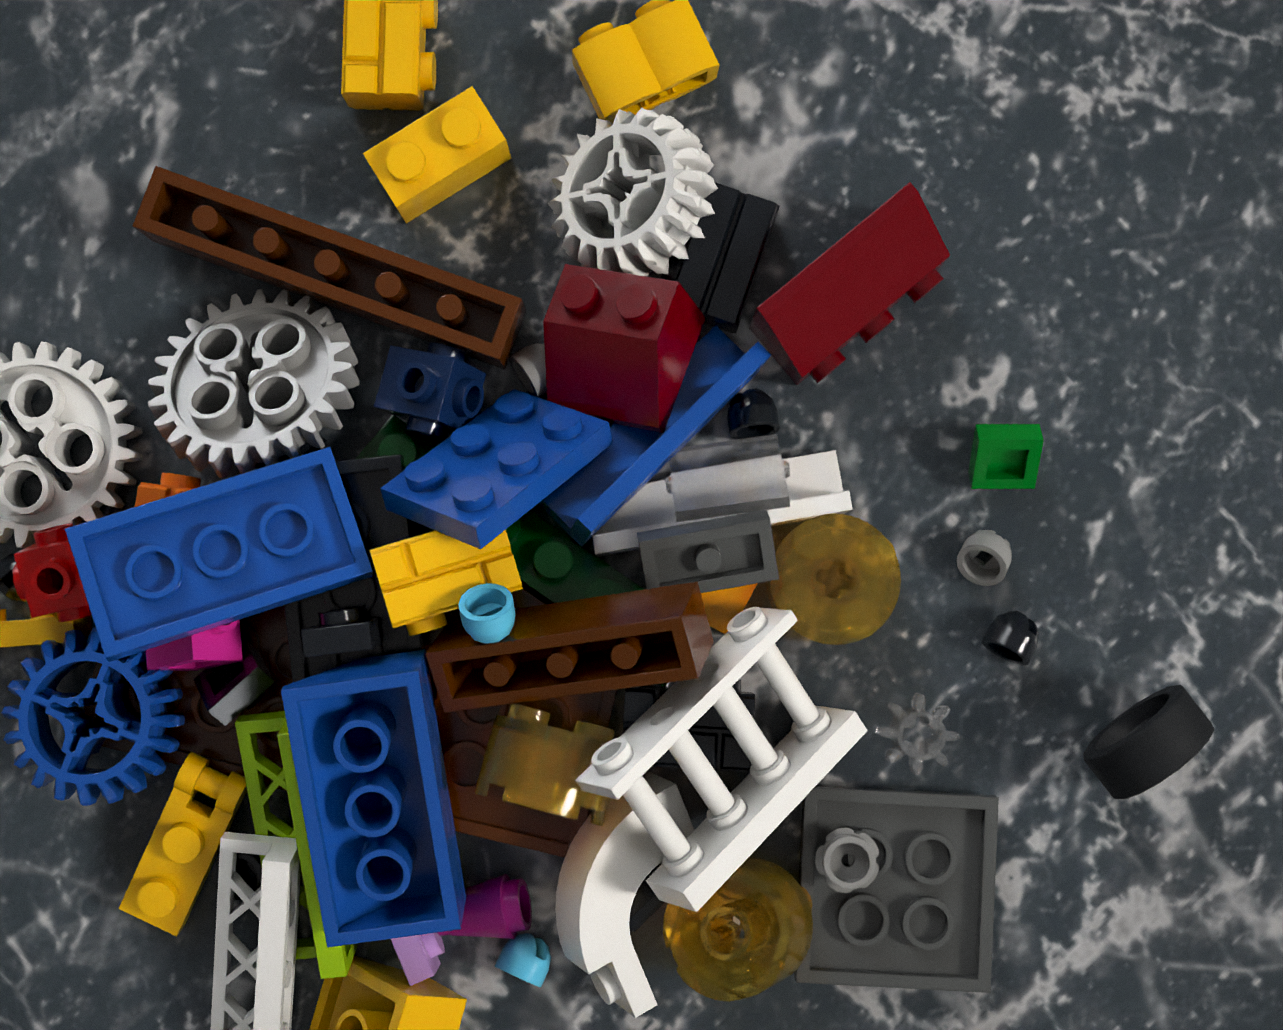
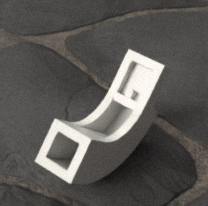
(598, 892)

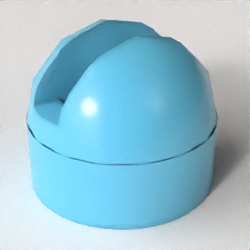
(487, 612)
(525, 958)

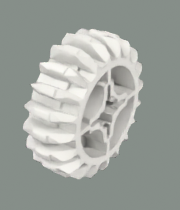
(615, 181)

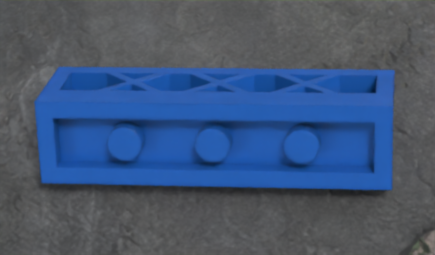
(618, 473)

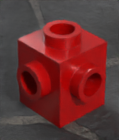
(49, 576)

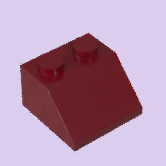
(619, 345)

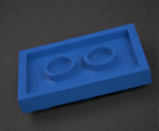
(496, 467)

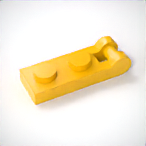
(183, 845)

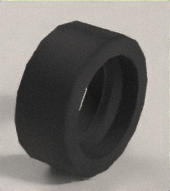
(1148, 742)

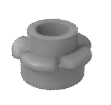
(860, 872)

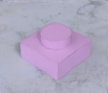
(419, 955)

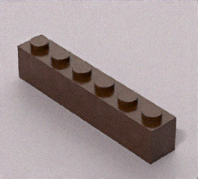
(330, 267)

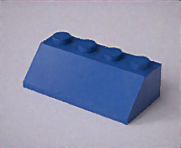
(376, 799)

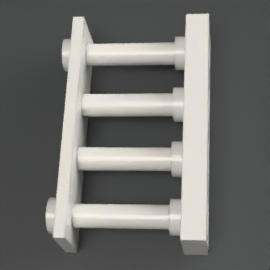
(777, 778)

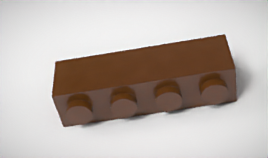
(576, 649)

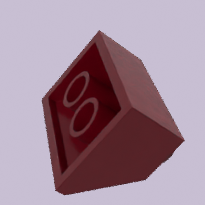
(852, 288)

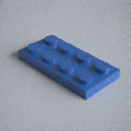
(218, 553)

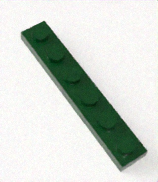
(547, 559)

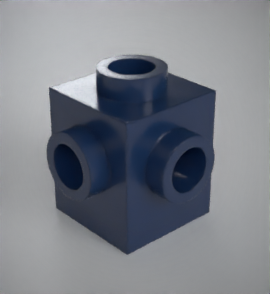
(430, 389)

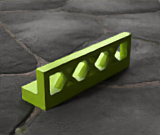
(332, 961)

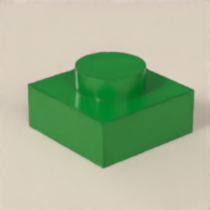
(1005, 456)

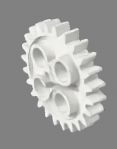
(77, 408)

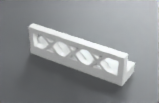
(812, 490)
(275, 957)

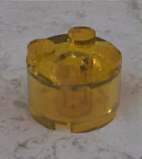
(863, 559)
(542, 763)
(775, 927)

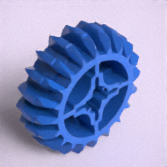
(81, 741)

